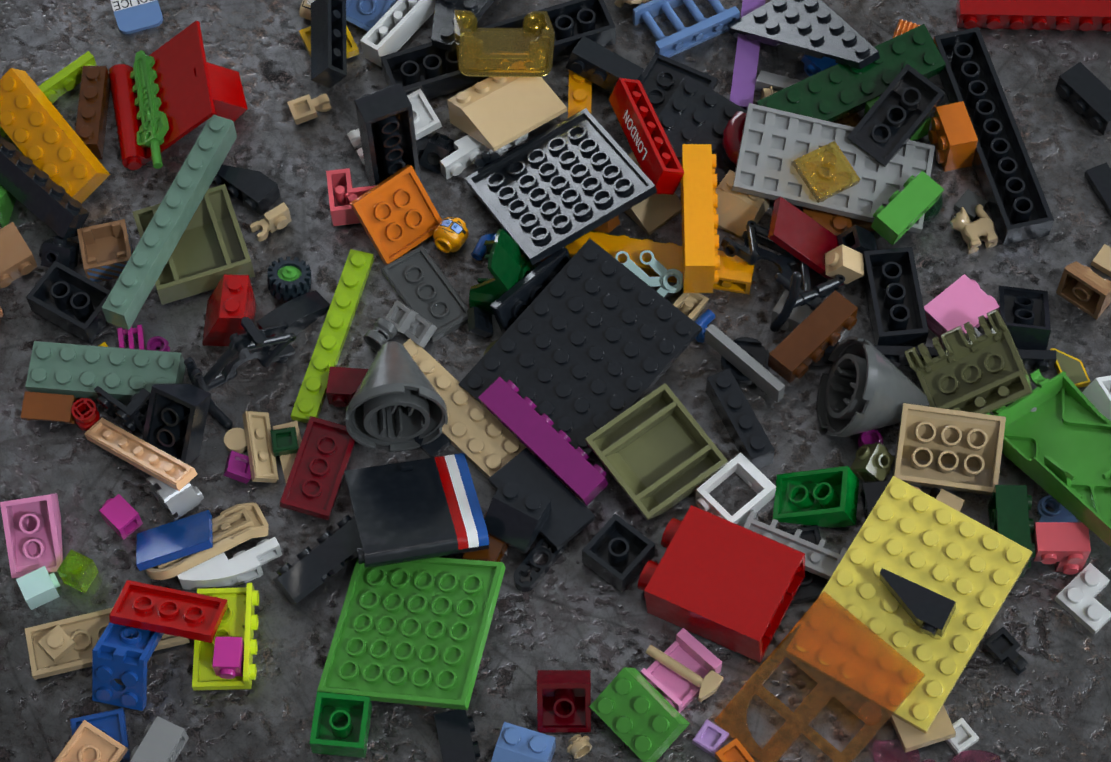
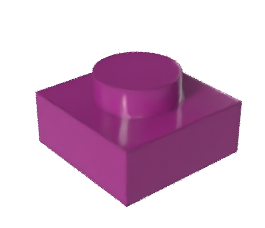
(237, 467)

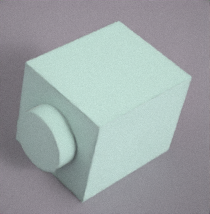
(38, 587)

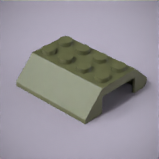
(972, 372)

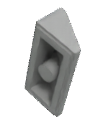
(778, 82)

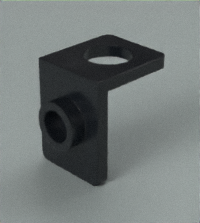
(440, 145)

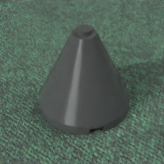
(863, 390)
(395, 403)

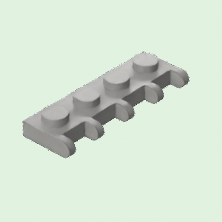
(817, 558)

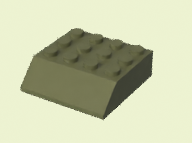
(206, 250)
(657, 452)

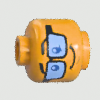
(450, 234)

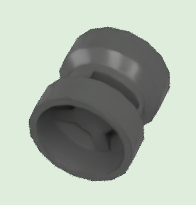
(380, 334)

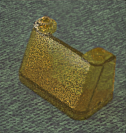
(504, 50)

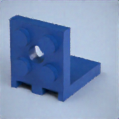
(123, 659)

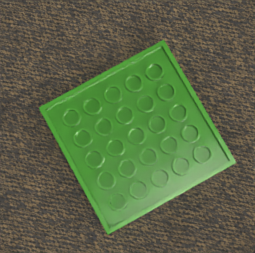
(414, 631)

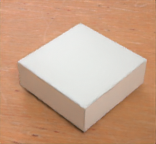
(964, 737)

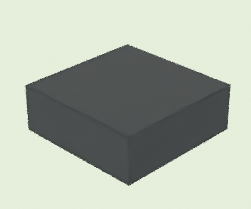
(969, 201)

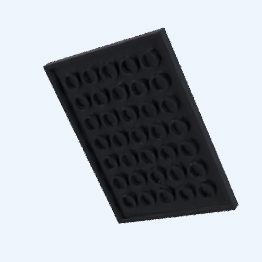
(587, 345)

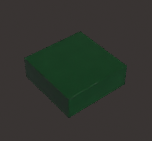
(284, 441)

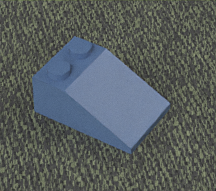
(523, 745)

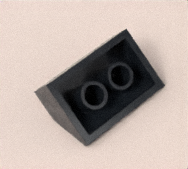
(177, 419)

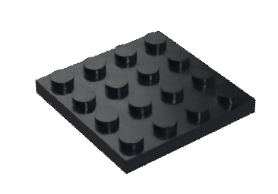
(699, 117)

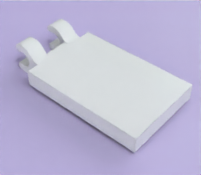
(424, 121)

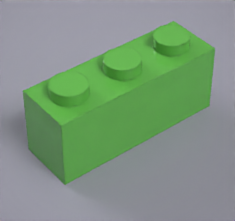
(906, 207)

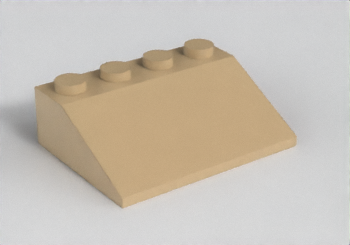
(504, 109)
(949, 449)

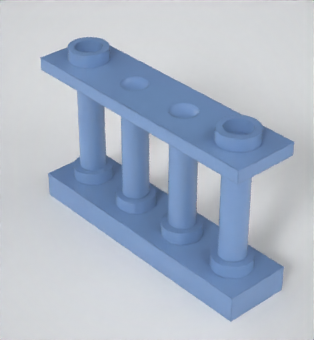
(685, 36)

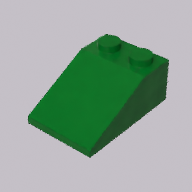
(817, 497)

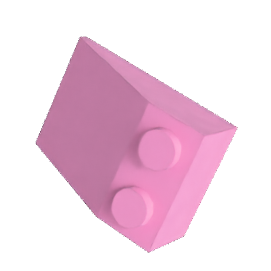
(33, 534)

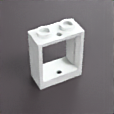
(751, 475)

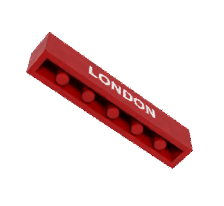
(646, 135)

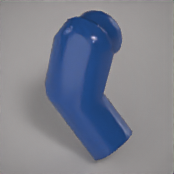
(703, 320)

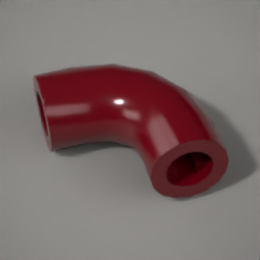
(733, 134)

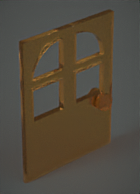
(845, 663)

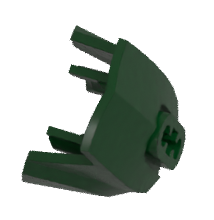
(506, 265)

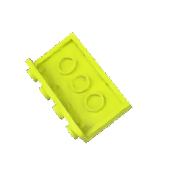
(236, 622)

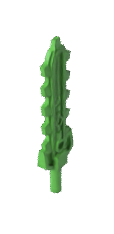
(153, 121)

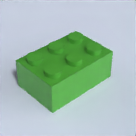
(639, 715)

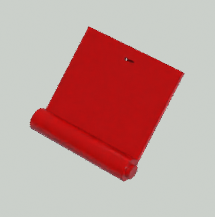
(183, 94)

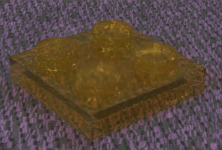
(826, 171)

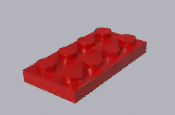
(168, 611)

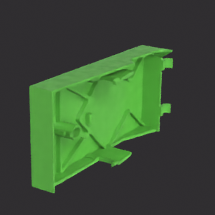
(1063, 448)

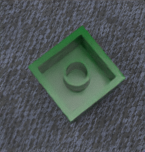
(341, 724)

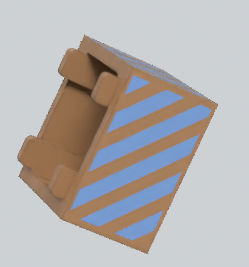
(105, 250)

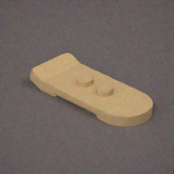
(229, 530)

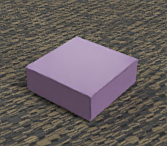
(710, 738)

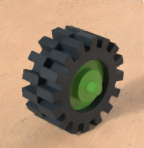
(288, 278)

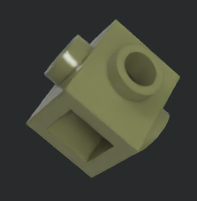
(872, 462)

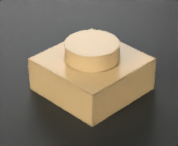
(57, 643)

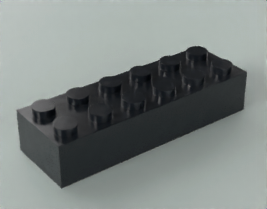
(387, 133)

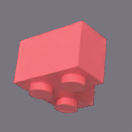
(341, 195)
(1063, 544)

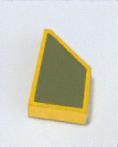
(1073, 368)

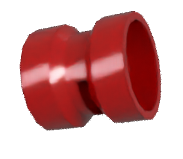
(89, 416)

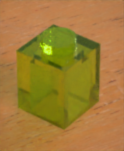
(77, 571)

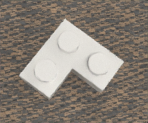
(1080, 600)

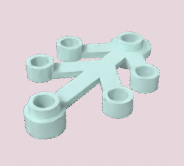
(659, 269)

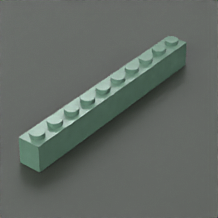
(169, 222)

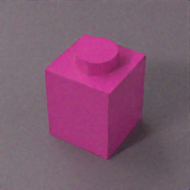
(120, 516)
(228, 657)

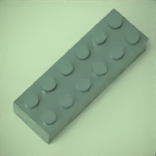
(118, 371)

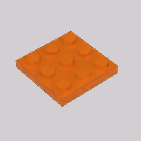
(397, 214)

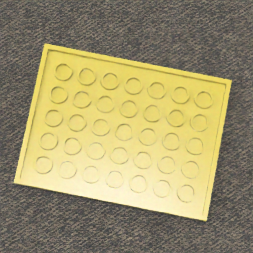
(938, 551)

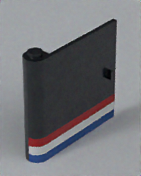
(416, 510)

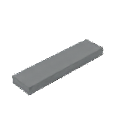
(744, 363)

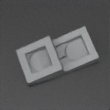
(411, 323)

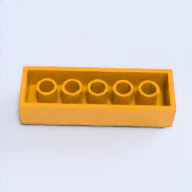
(47, 137)
(699, 219)

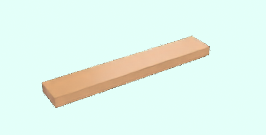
(140, 454)

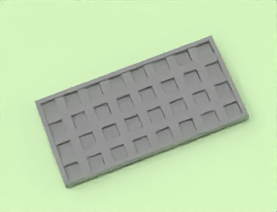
(778, 137)

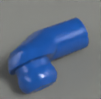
(480, 249)

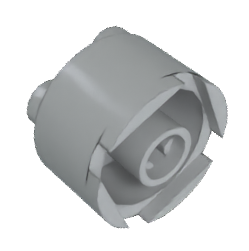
(176, 501)

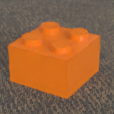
(953, 136)

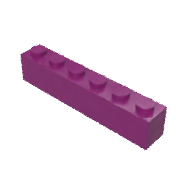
(543, 440)

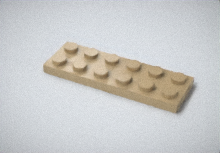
(85, 632)

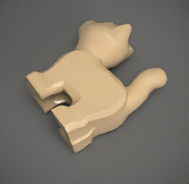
(975, 231)

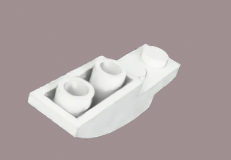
(469, 149)
(226, 573)

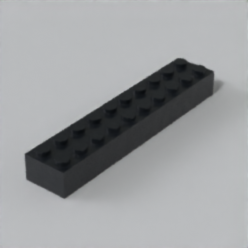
(438, 70)
(1000, 154)

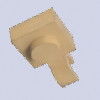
(305, 108)
(273, 220)

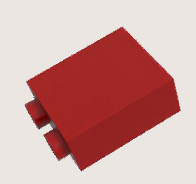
(722, 582)

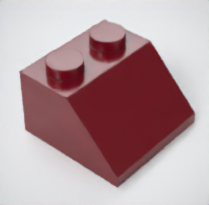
(563, 701)

